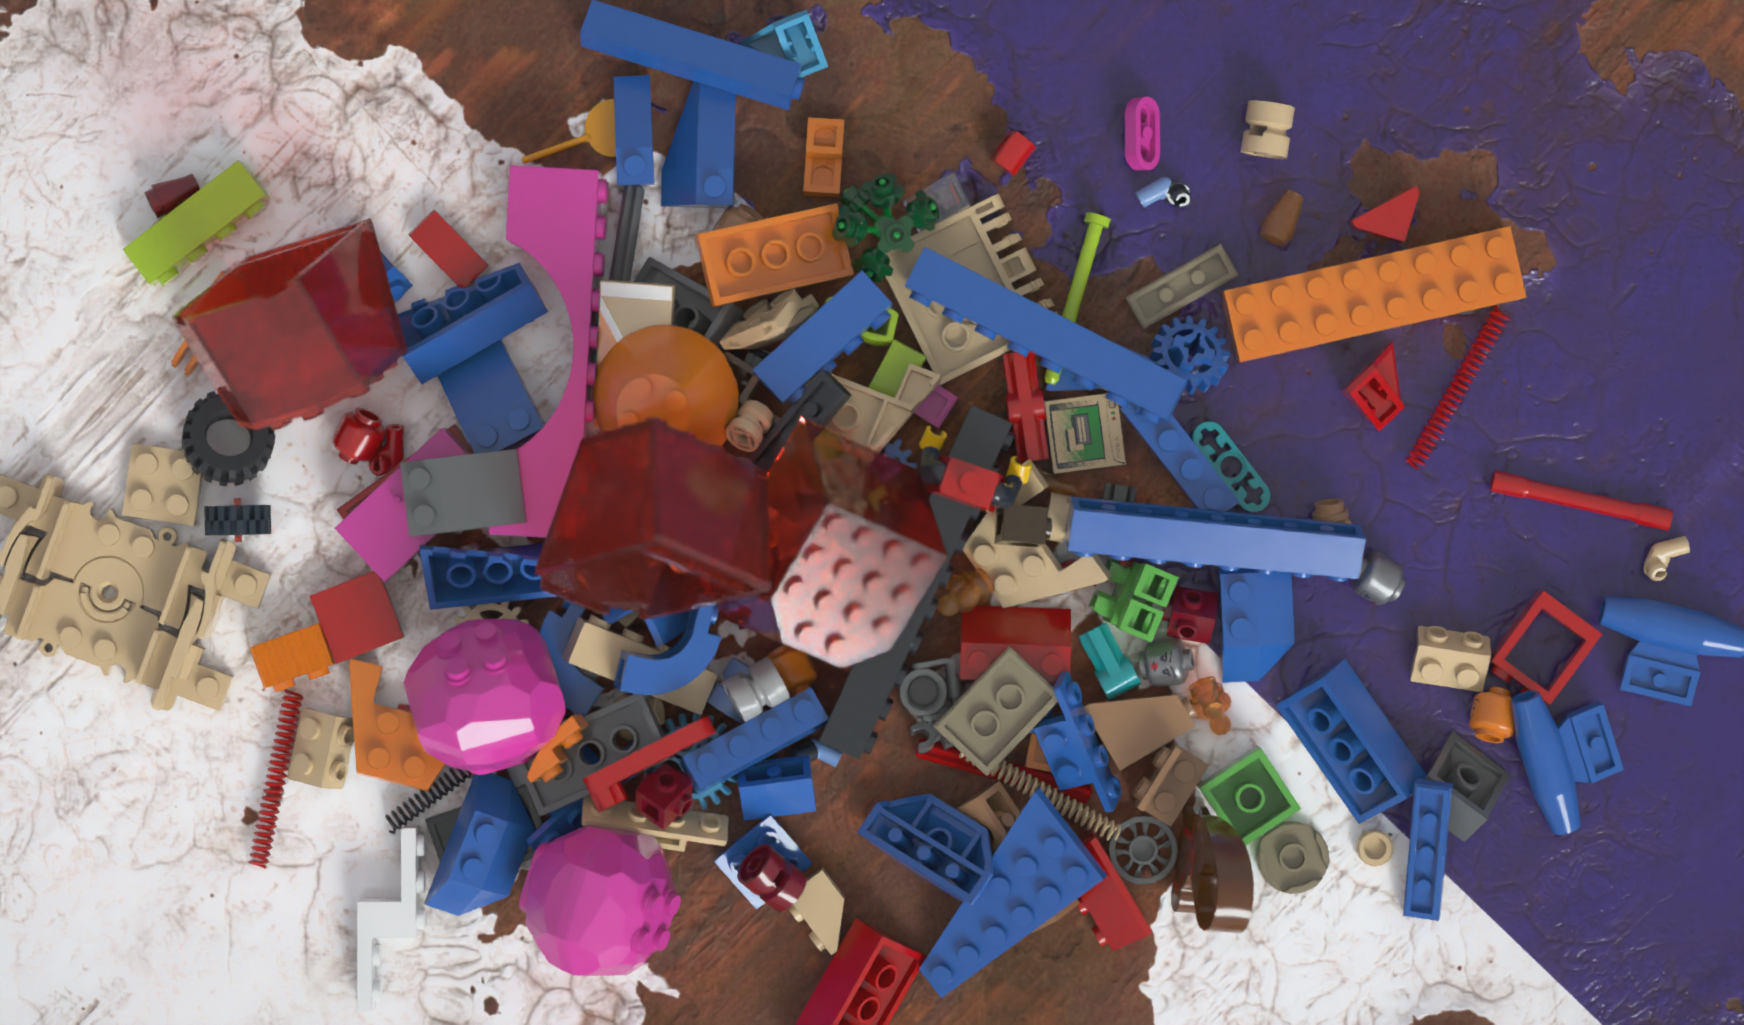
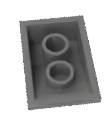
(692, 303)
(463, 492)

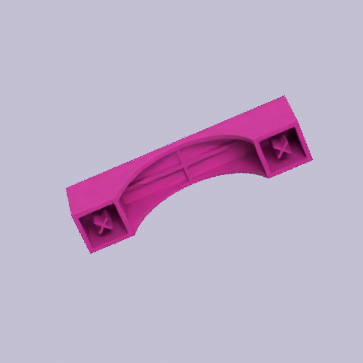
(560, 224)

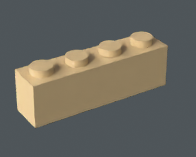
(599, 650)

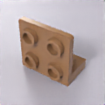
(1169, 784)

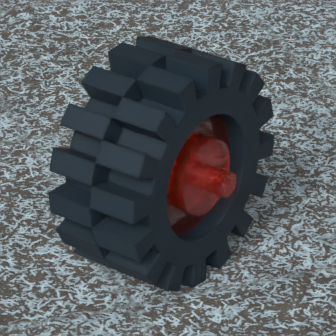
(237, 520)

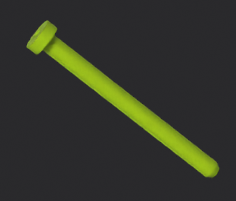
(1095, 225)

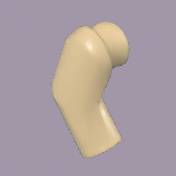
(1661, 554)

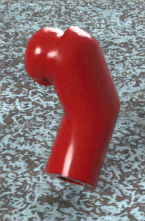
(390, 453)

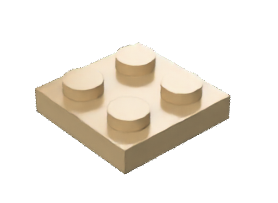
(161, 486)

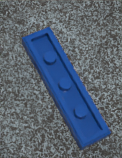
(1427, 849)

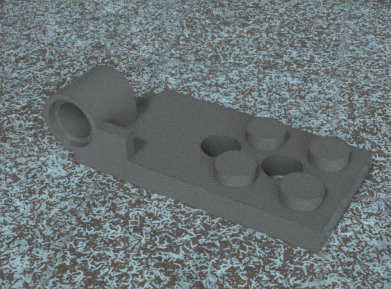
(629, 713)

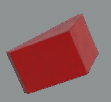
(1390, 219)

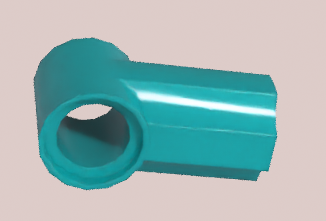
(1112, 667)

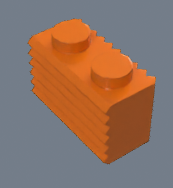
(293, 656)

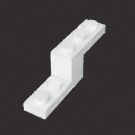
(390, 918)

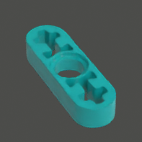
(1256, 480)

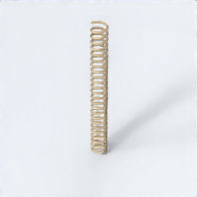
(1030, 782)

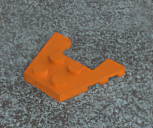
(385, 736)

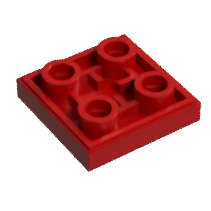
(357, 616)

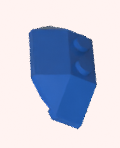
(1253, 622)
(933, 843)
(482, 848)

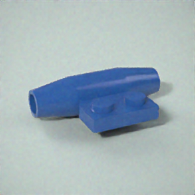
(1668, 644)
(1560, 755)

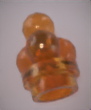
(965, 592)
(1211, 703)

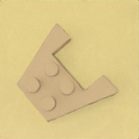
(876, 417)
(1028, 572)

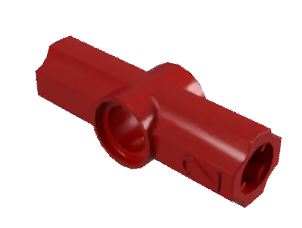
(1025, 407)

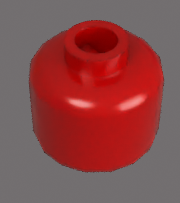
(358, 436)

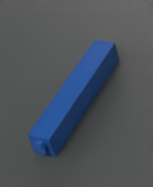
(691, 55)

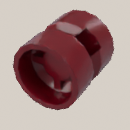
(772, 877)

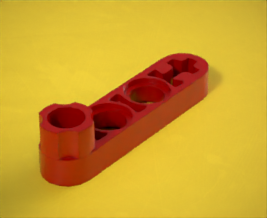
(606, 784)

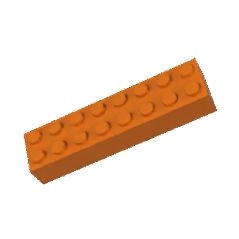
(1373, 294)

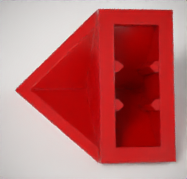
(1377, 389)

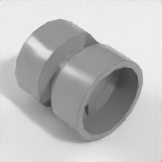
(755, 689)

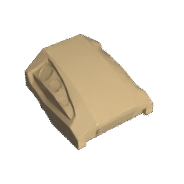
(770, 322)

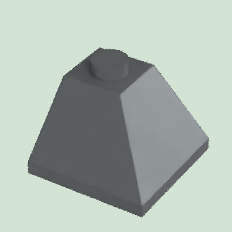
(1475, 784)

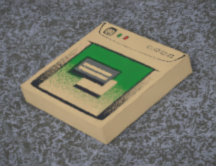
(1084, 433)

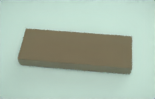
(1181, 286)

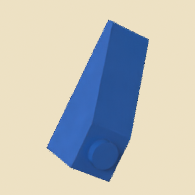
(633, 130)

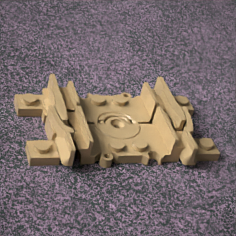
(142, 572)

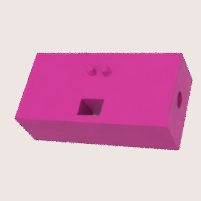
(380, 524)

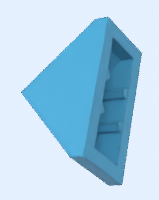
(792, 40)

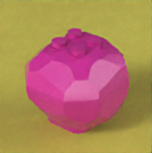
(485, 695)
(599, 900)

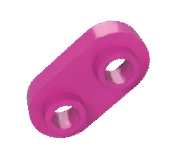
(1142, 133)

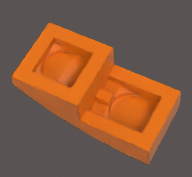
(823, 157)

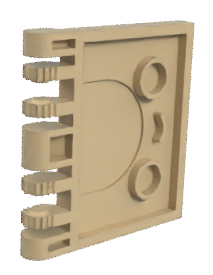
(963, 239)

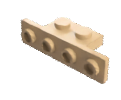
(693, 826)

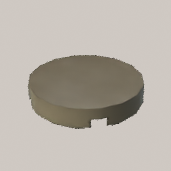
(1292, 857)

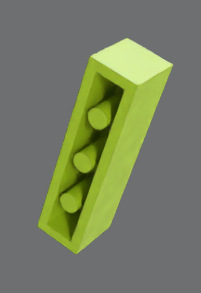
(197, 223)

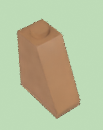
(1139, 724)

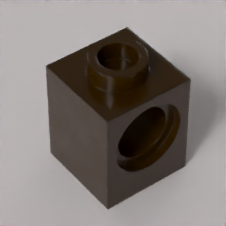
(1022, 526)

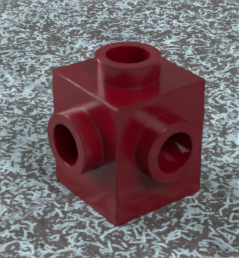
(1191, 614)
(664, 795)

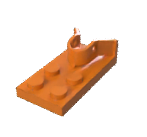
(773, 255)

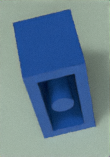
(777, 788)

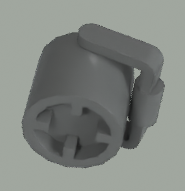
(925, 690)

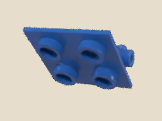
(765, 832)

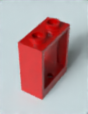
(1563, 616)

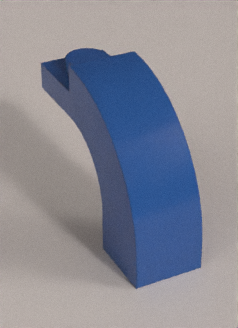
(675, 667)
(577, 687)

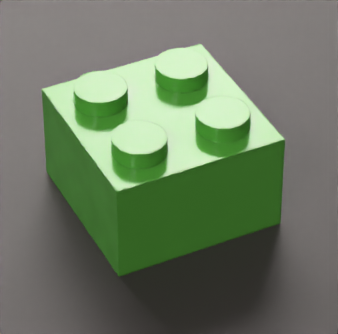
(1249, 795)

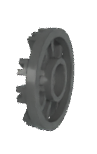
(1143, 850)

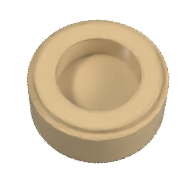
(1374, 847)

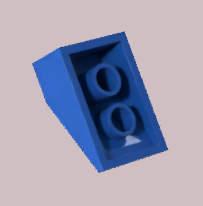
(491, 401)

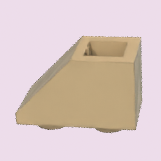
(822, 910)

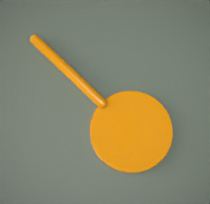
(598, 130)

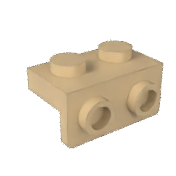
(1451, 658)
(321, 749)

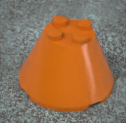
(667, 376)

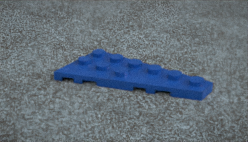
(1034, 878)

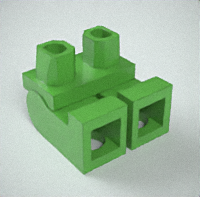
(1133, 597)

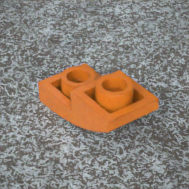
(551, 756)

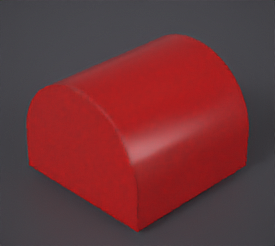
(1012, 152)

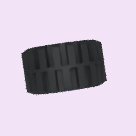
(217, 466)

